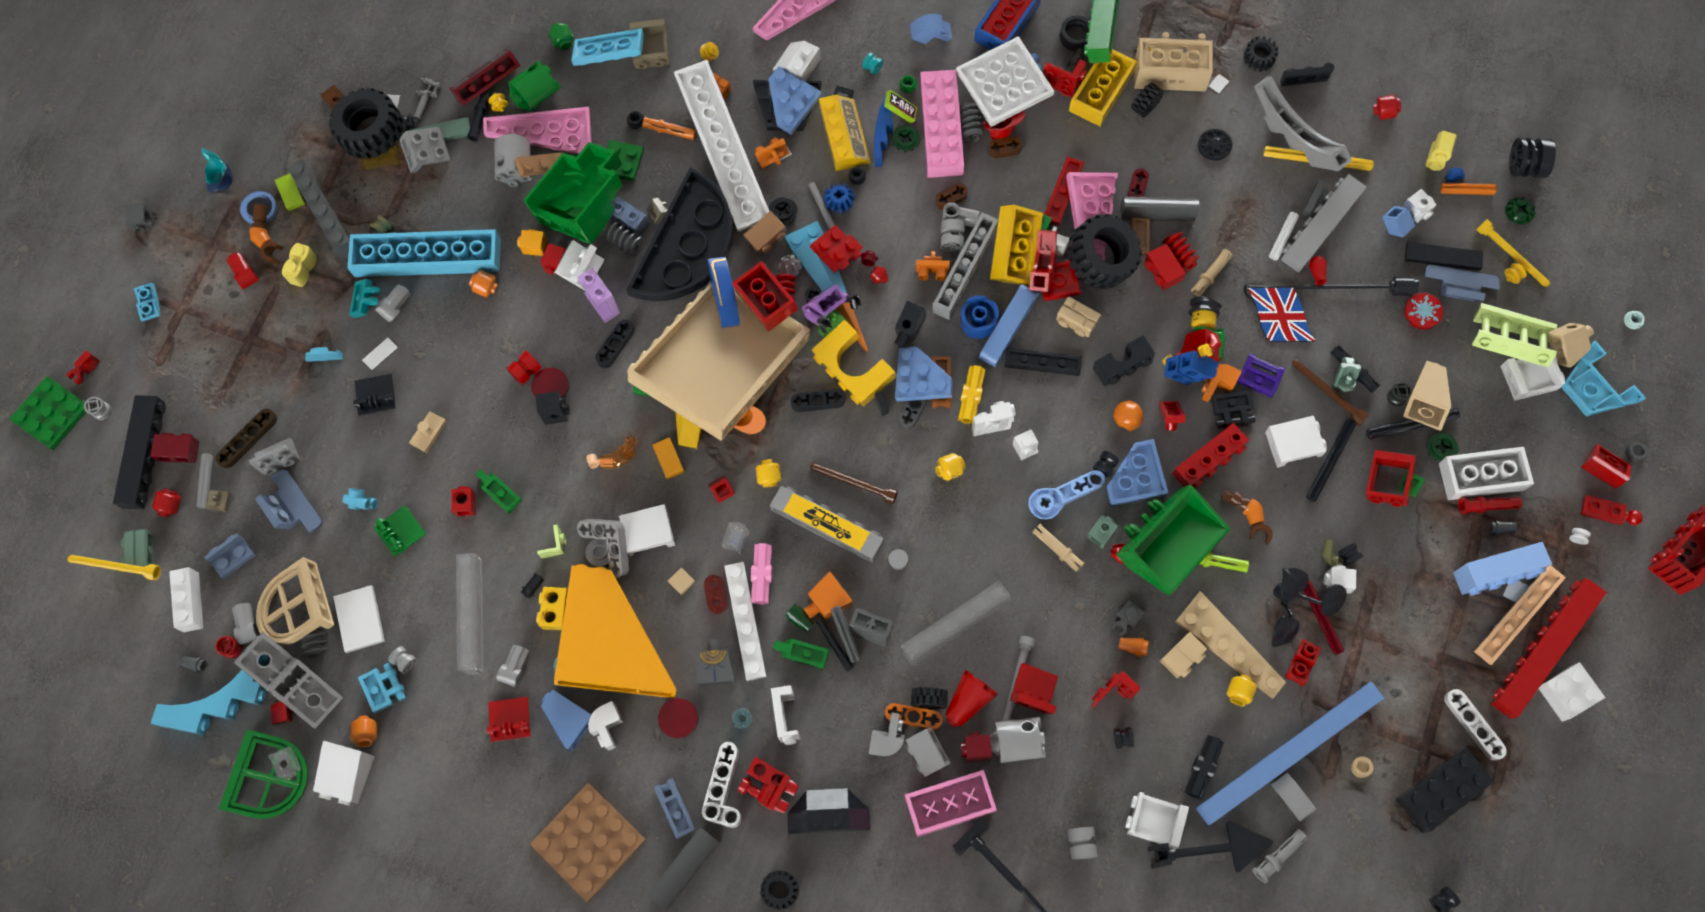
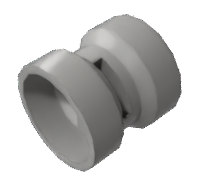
(97, 408)
(403, 660)

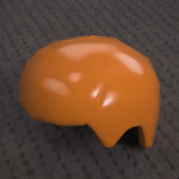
(1128, 415)

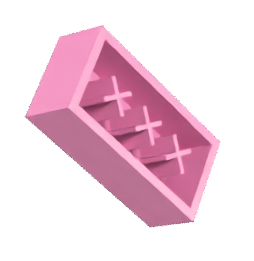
(950, 803)

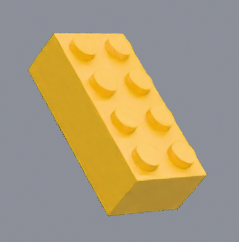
(1102, 88)

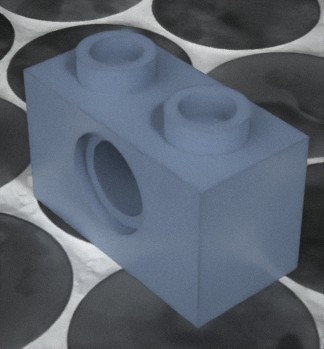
(629, 216)

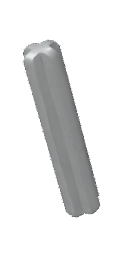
(204, 480)

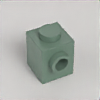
(1102, 531)

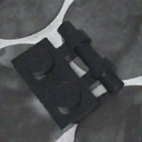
(1233, 403)

